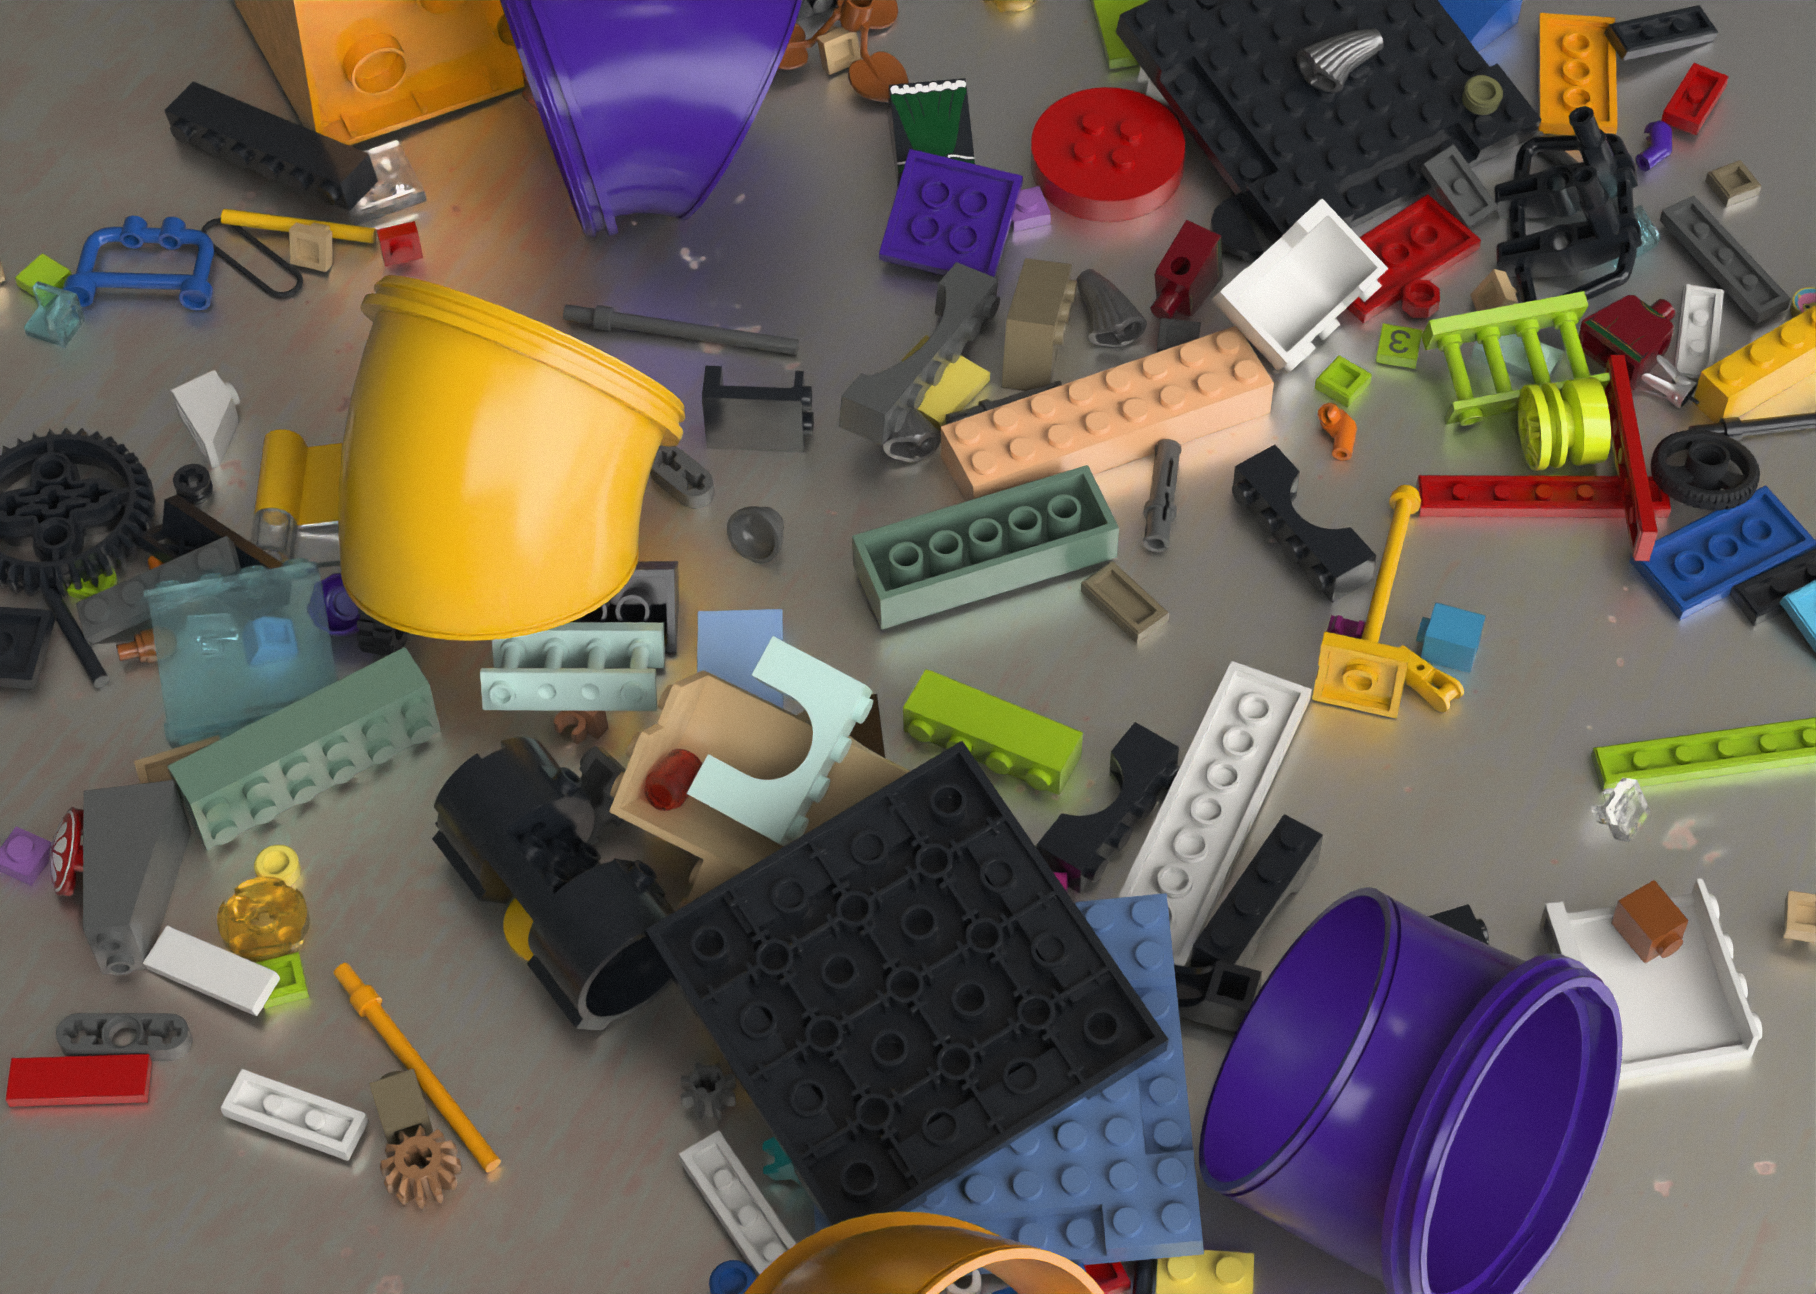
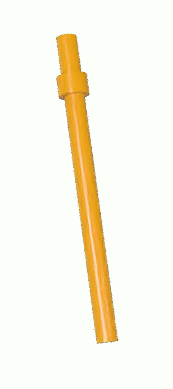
(368, 1004)

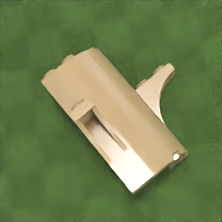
(751, 736)

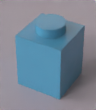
(1451, 637)

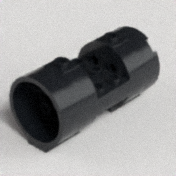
(522, 832)

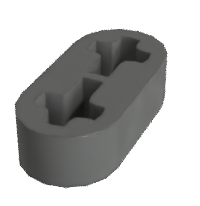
(685, 471)

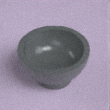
(756, 533)

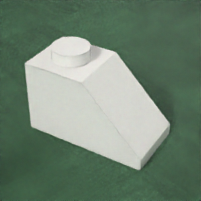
(208, 413)

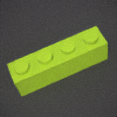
(994, 731)

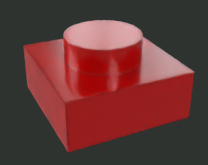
(399, 243)

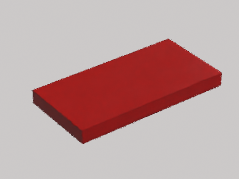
(1413, 245)

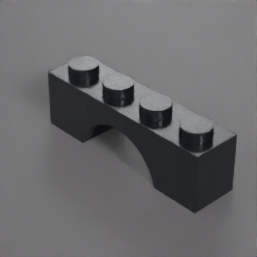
(1332, 558)
(1081, 844)
(1273, 874)
(1216, 993)

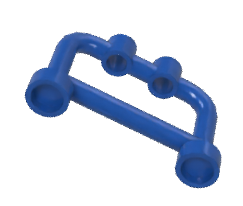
(194, 289)

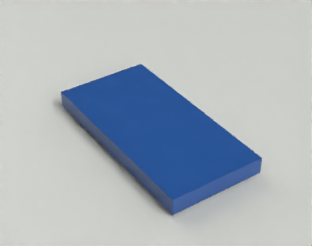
(1721, 551)

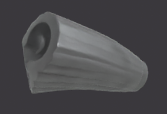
(1331, 60)
(1112, 315)
(914, 440)

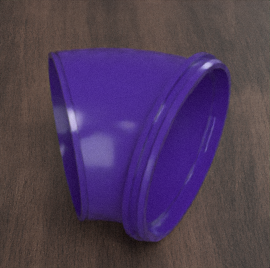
(647, 94)
(1416, 1099)

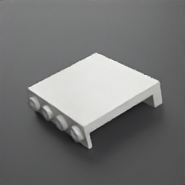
(1673, 1008)

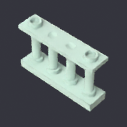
(566, 668)

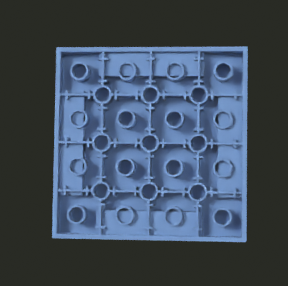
(1110, 1170)

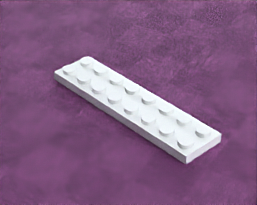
(1216, 798)

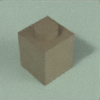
(400, 1105)

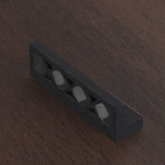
(194, 529)

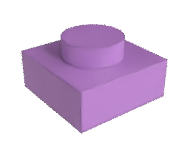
(1030, 210)
(24, 855)

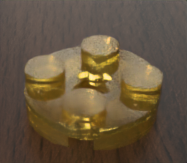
(278, 938)

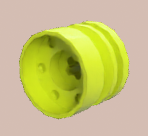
(1564, 423)

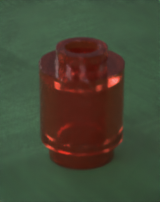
(671, 780)

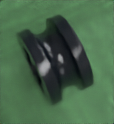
(191, 473)

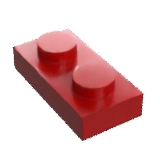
(1695, 98)

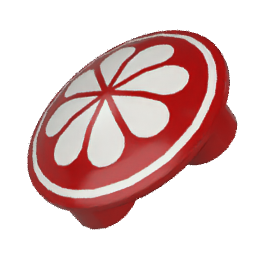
(66, 852)

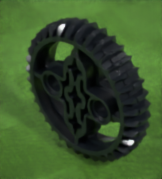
(64, 509)

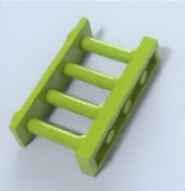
(1487, 328)

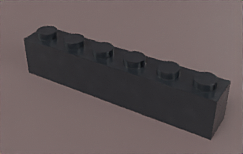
(271, 146)

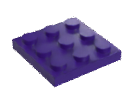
(950, 215)

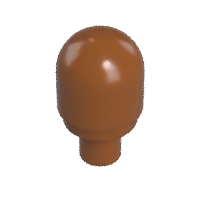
(141, 647)

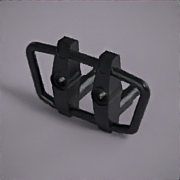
(1562, 192)

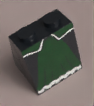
(930, 120)

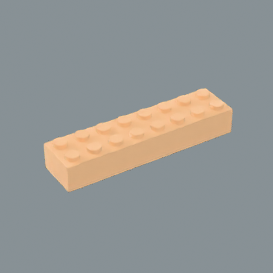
(1110, 415)

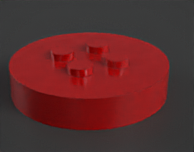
(1107, 154)

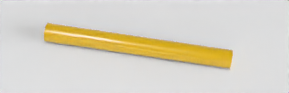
(284, 223)

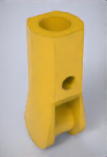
(1422, 675)

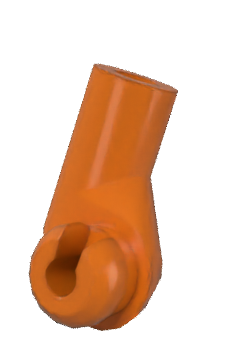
(1340, 427)

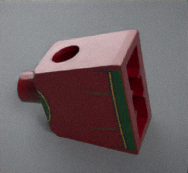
(1187, 272)
(1630, 330)

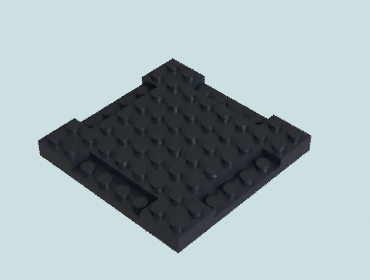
(1288, 144)
(905, 990)

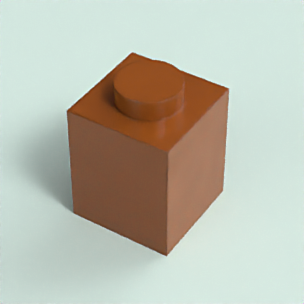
(1650, 922)

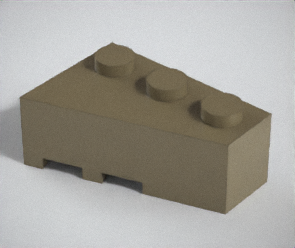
(1037, 323)

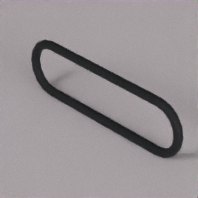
(265, 249)

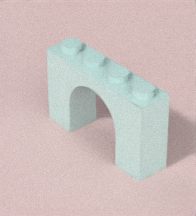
(780, 805)

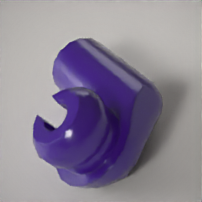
(1660, 145)

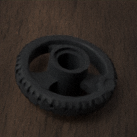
(1705, 470)

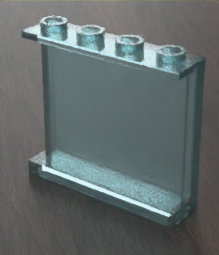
(239, 647)

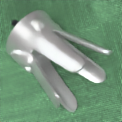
(1678, 392)

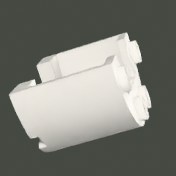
(1301, 287)

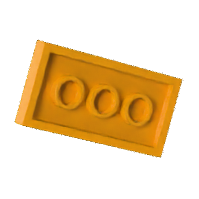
(1575, 71)

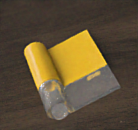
(297, 499)

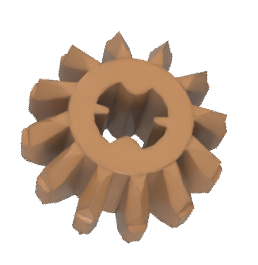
(438, 1169)

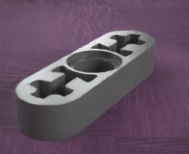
(110, 1023)

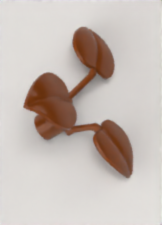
(867, 76)

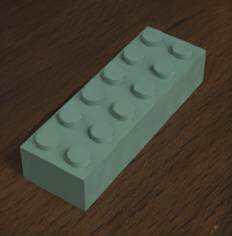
(985, 546)
(305, 748)

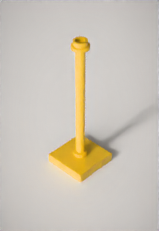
(1362, 671)

